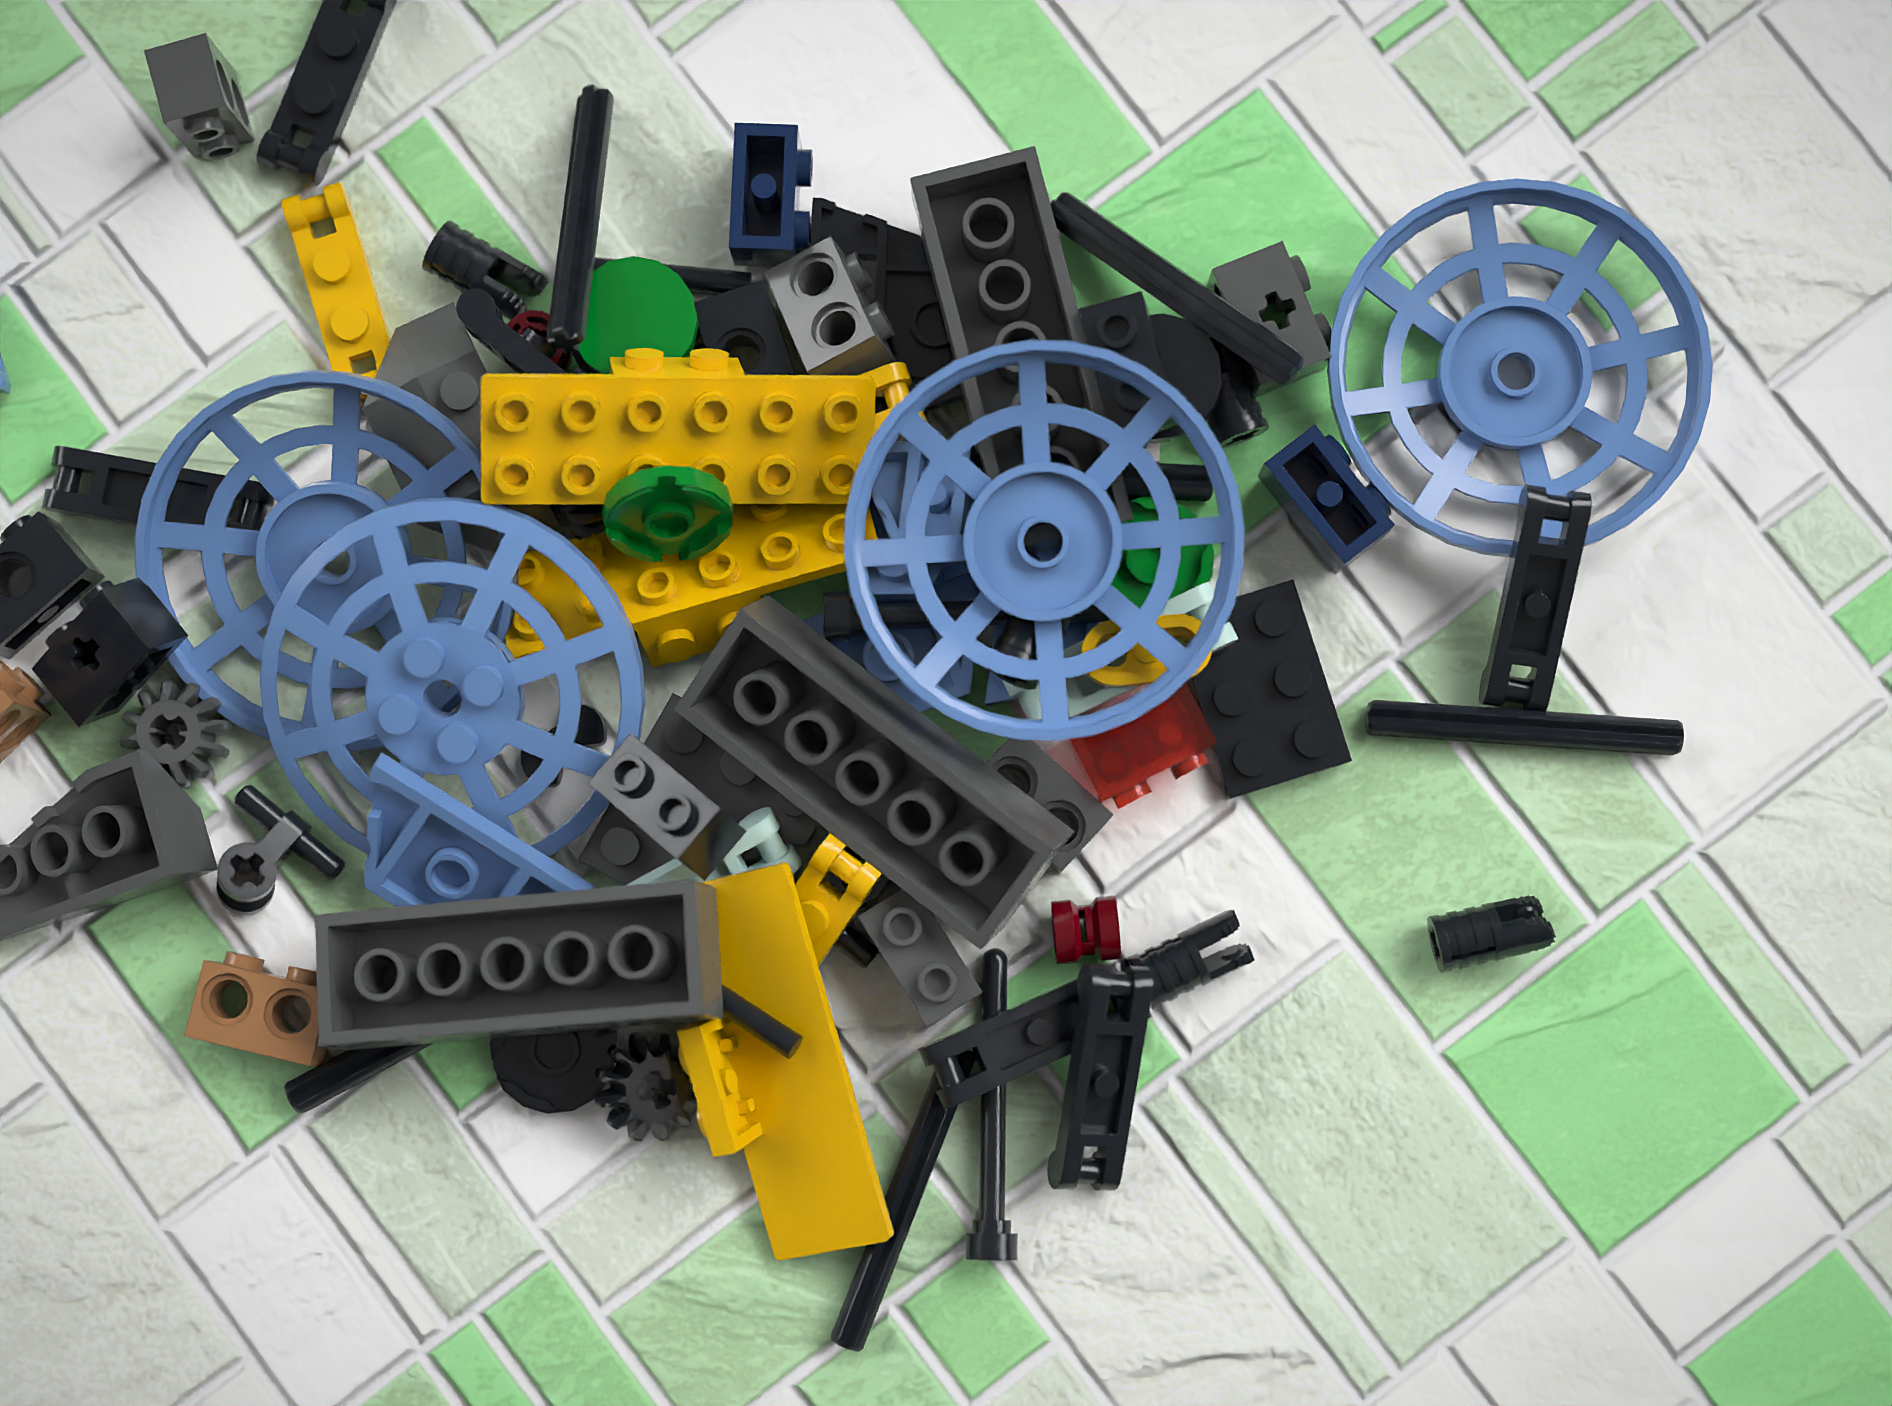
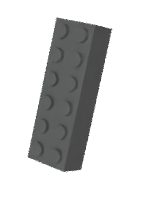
(1008, 283)
(873, 770)
(519, 966)

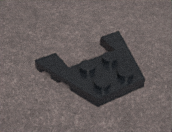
(902, 289)

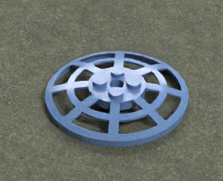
(1530, 332)
(1081, 514)
(295, 529)
(456, 652)

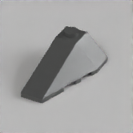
(102, 844)

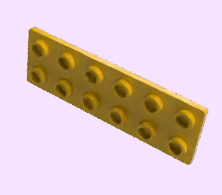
(755, 433)
(691, 603)
(792, 1113)

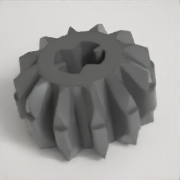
(184, 709)

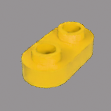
(1140, 665)

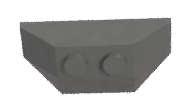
(442, 367)

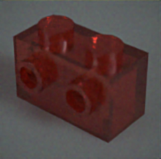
(1129, 755)

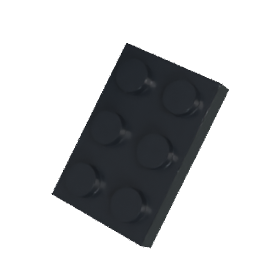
(1269, 697)

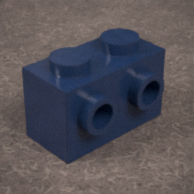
(766, 194)
(1327, 498)

